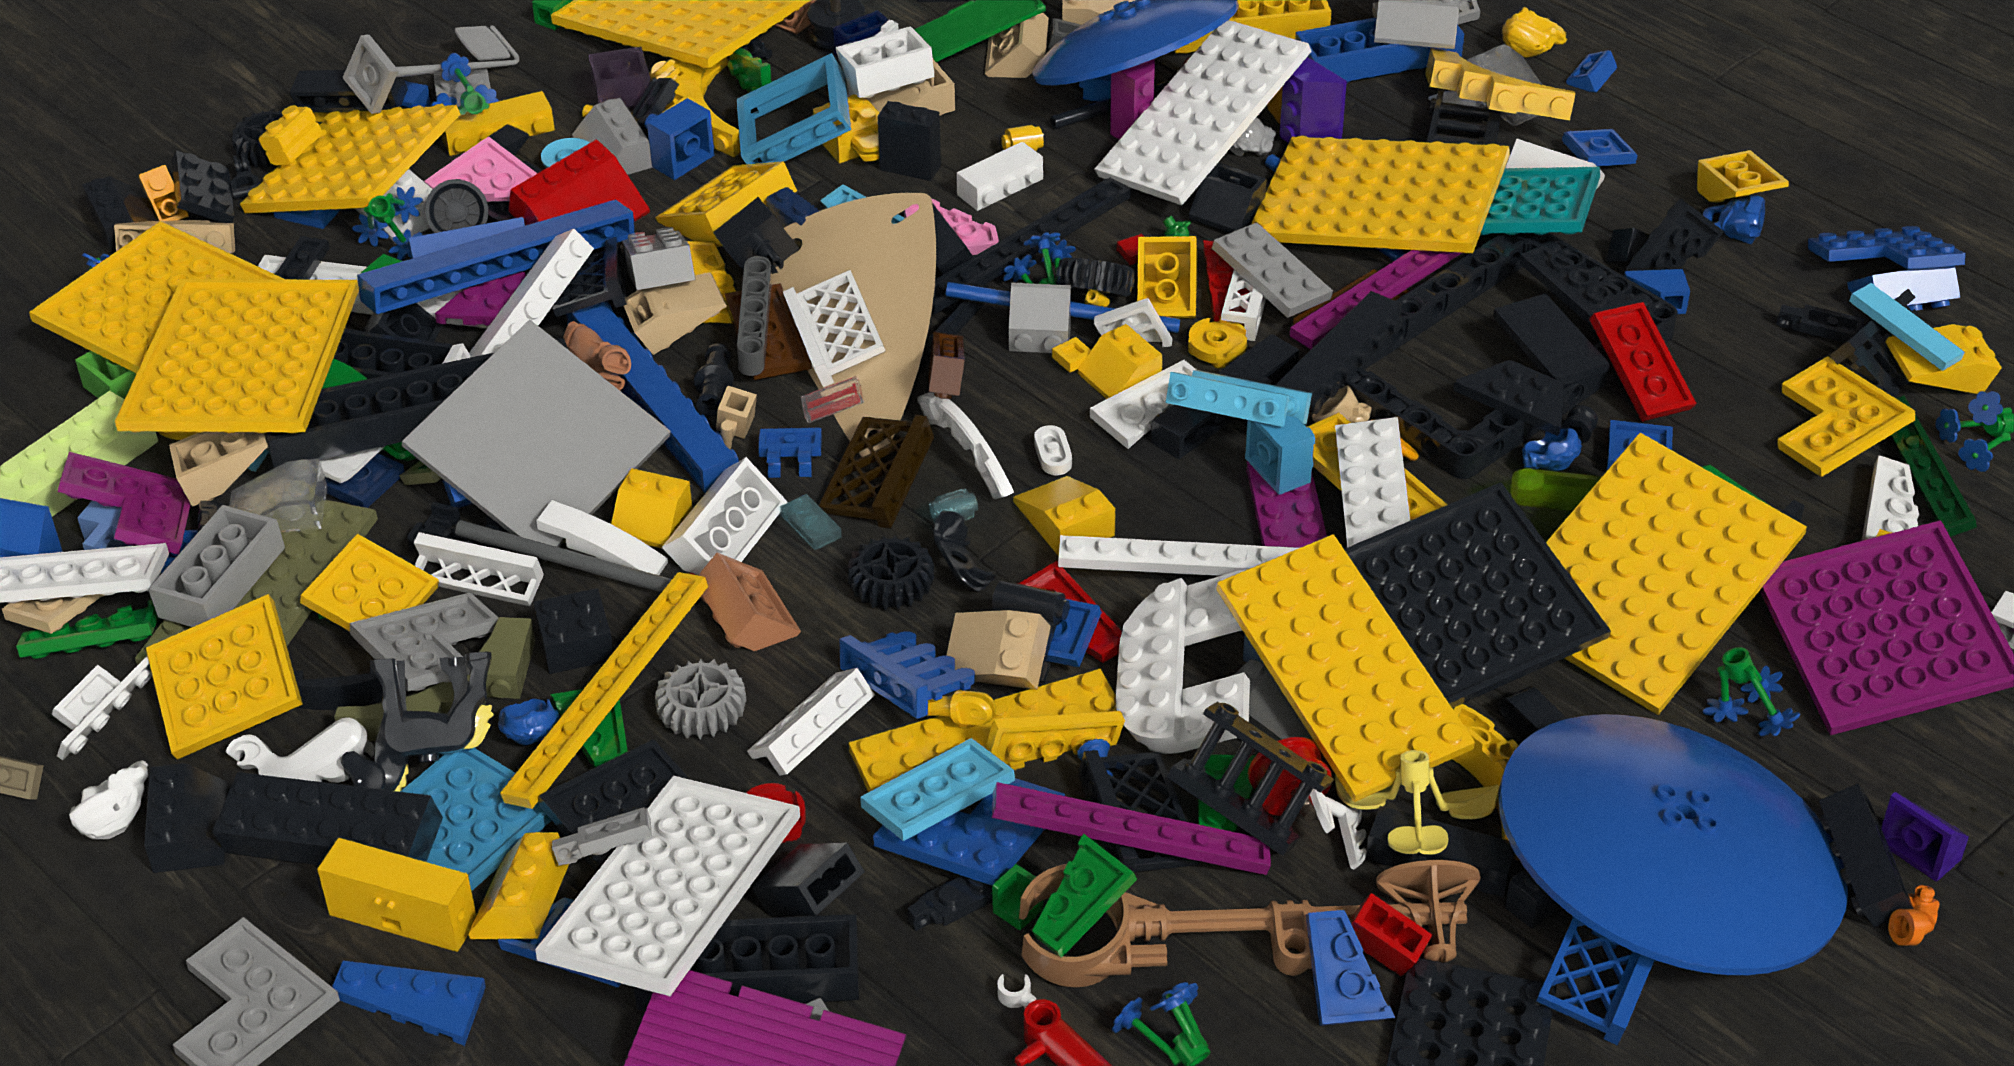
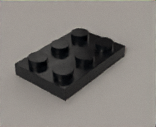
(202, 187)

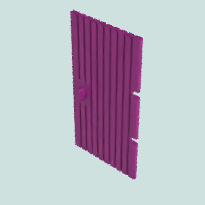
(713, 1028)

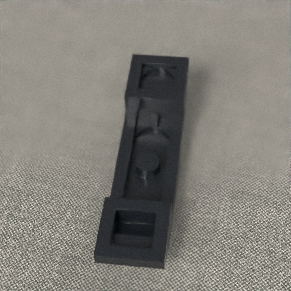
(338, 691)

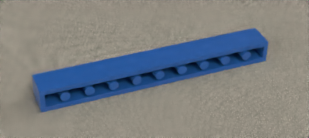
(487, 257)
(647, 384)

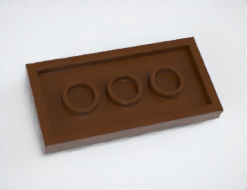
(784, 344)

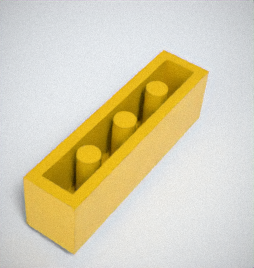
(527, 112)

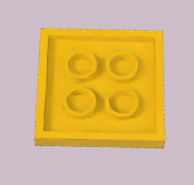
(366, 584)

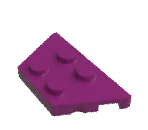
(480, 302)

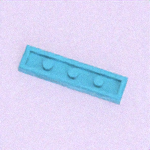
(1907, 326)

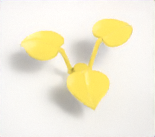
(1415, 777)

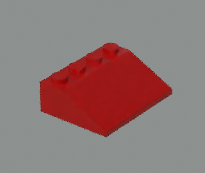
(576, 183)

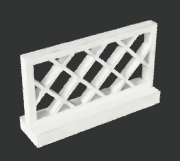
(814, 340)

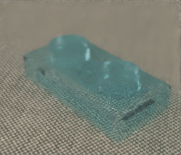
(810, 522)

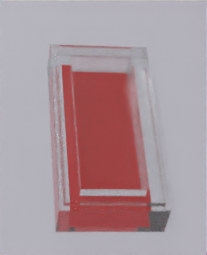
(832, 399)

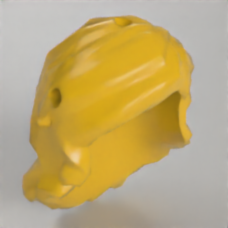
(1531, 33)

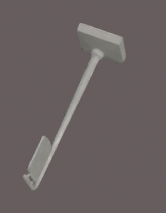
(373, 74)

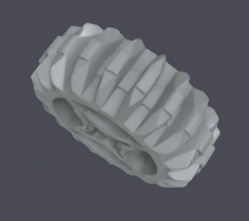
(700, 698)

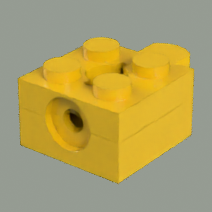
(862, 138)

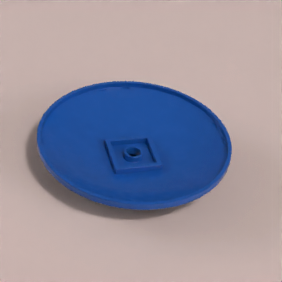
(1129, 37)

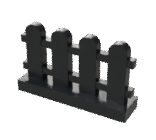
(1875, 343)

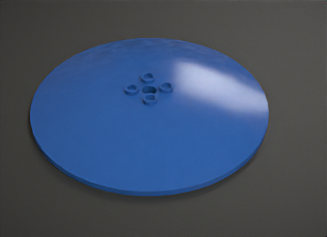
(1605, 833)

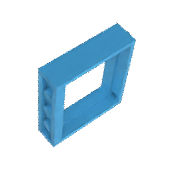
(804, 134)

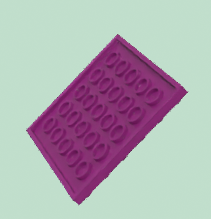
(1888, 628)

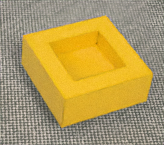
(1070, 354)

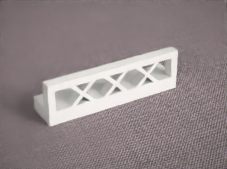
(1251, 302)
(485, 561)
(813, 720)

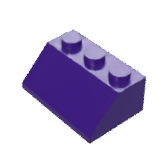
(1312, 103)

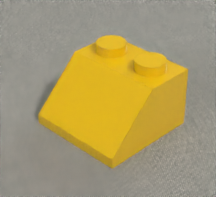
(1120, 361)
(651, 506)

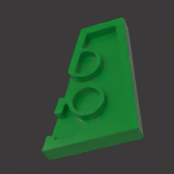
(749, 70)

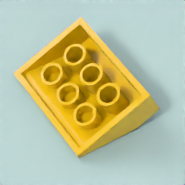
(723, 198)

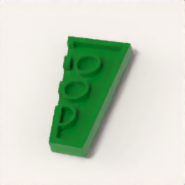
(91, 631)

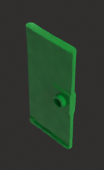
(975, 23)

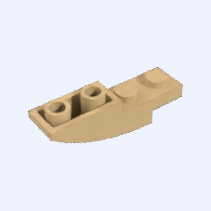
(217, 234)

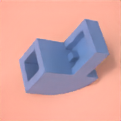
(99, 526)

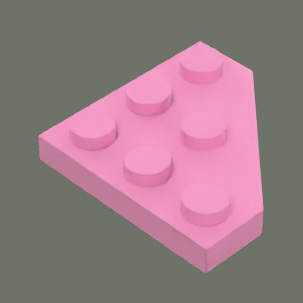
(488, 168)
(974, 235)

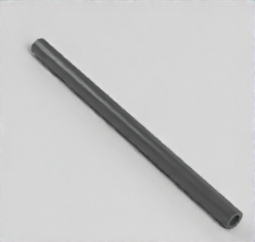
(561, 556)

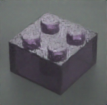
(619, 75)

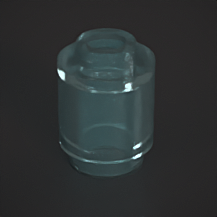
(957, 501)

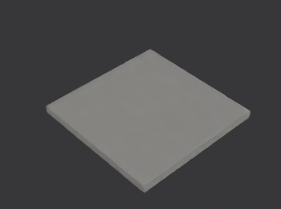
(534, 432)

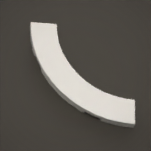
(947, 414)

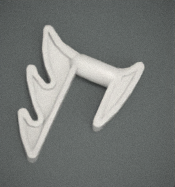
(1348, 820)

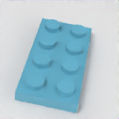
(936, 789)

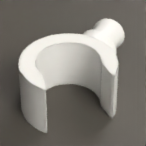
(1015, 999)

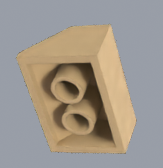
(1017, 48)

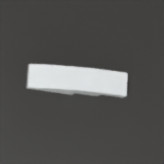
(599, 538)

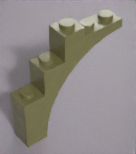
(511, 654)

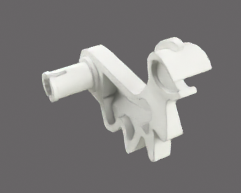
(313, 761)

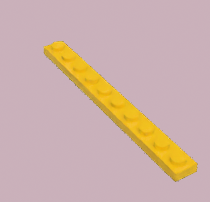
(603, 691)

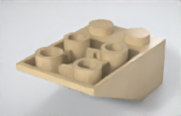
(933, 93)
(672, 310)

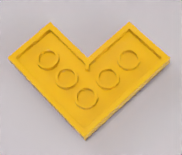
(1848, 418)

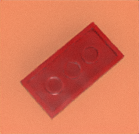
(1642, 361)

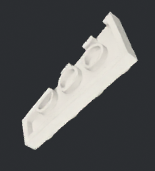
(1131, 412)
(1890, 499)

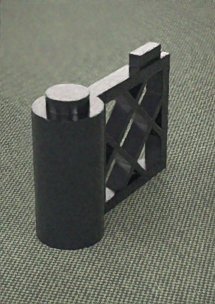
(1029, 599)

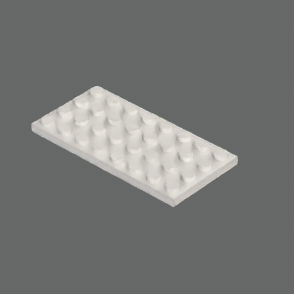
(1203, 111)
(669, 895)

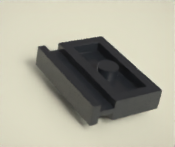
(654, 99)

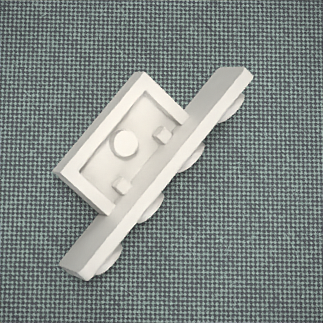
(92, 700)

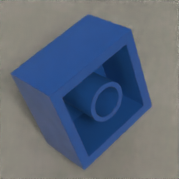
(680, 138)

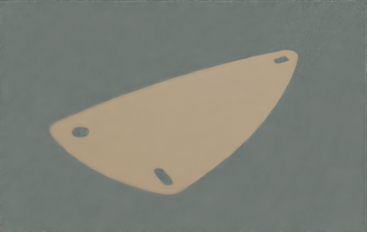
(896, 280)

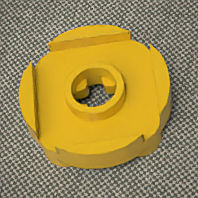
(1207, 345)

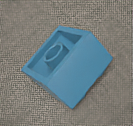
(1281, 453)

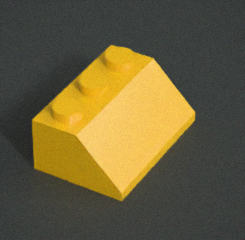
(521, 891)

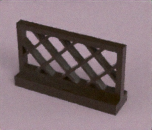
(899, 472)

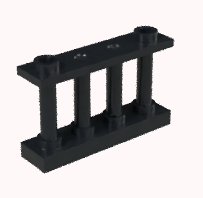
(1487, 129)
(1220, 793)

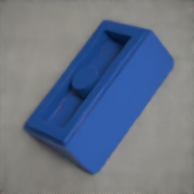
(1593, 71)

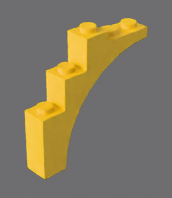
(693, 84)
(1500, 92)

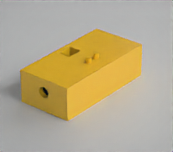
(397, 894)

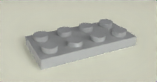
(1272, 269)

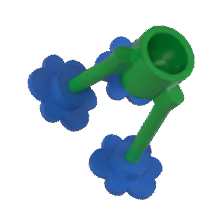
(471, 100)
(1987, 413)
(1189, 1045)

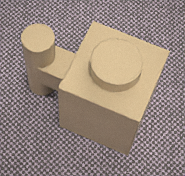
(735, 414)

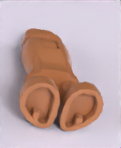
(599, 355)

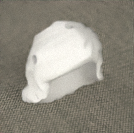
(112, 805)

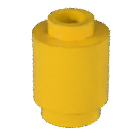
(1028, 134)

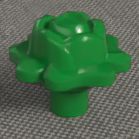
(1176, 228)

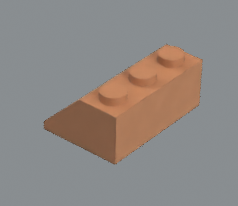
(746, 604)

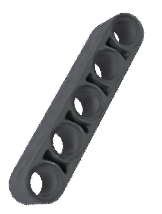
(754, 316)

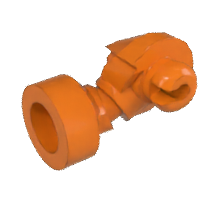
(1910, 926)

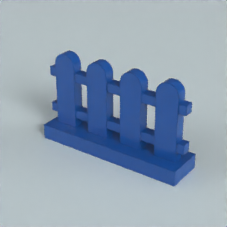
(904, 671)

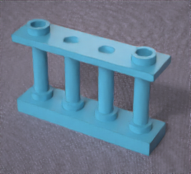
(1237, 397)

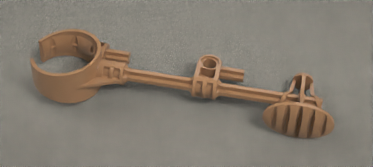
(1286, 923)

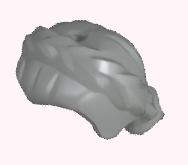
(1254, 139)

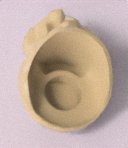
(1345, 404)

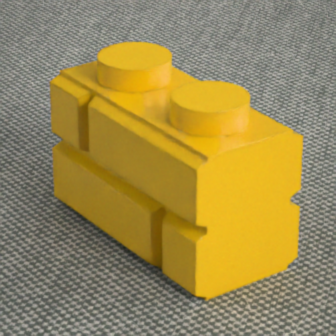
(290, 135)

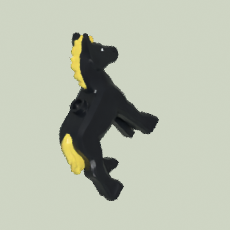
(422, 732)

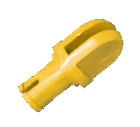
(664, 69)
(964, 707)

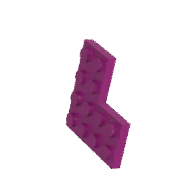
(151, 503)

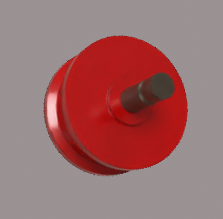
(1287, 782)

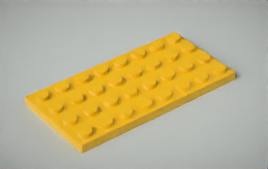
(1343, 665)

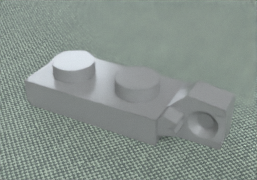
(603, 835)

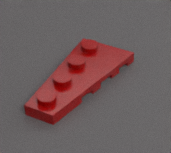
(1219, 278)
(1107, 634)

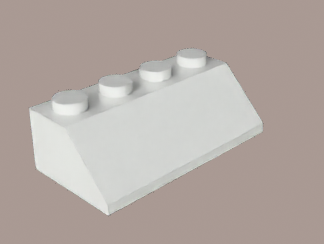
(726, 518)

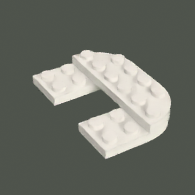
(1153, 662)

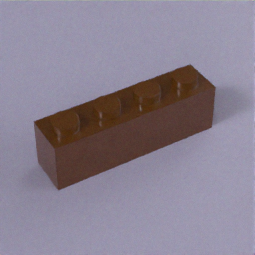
(946, 365)

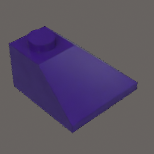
(1922, 837)

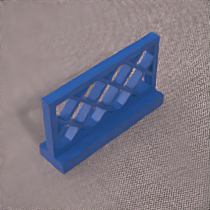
(1626, 992)

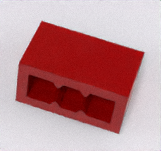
(1389, 934)

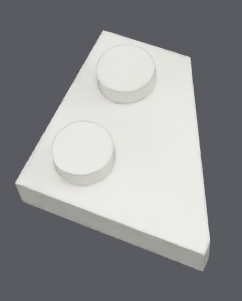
(1140, 317)

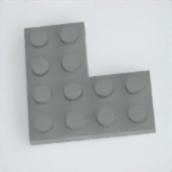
(425, 635)
(266, 998)

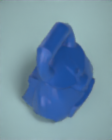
(1740, 218)

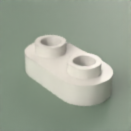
(1053, 450)

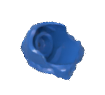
(1553, 451)
(528, 721)

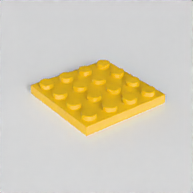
(223, 676)

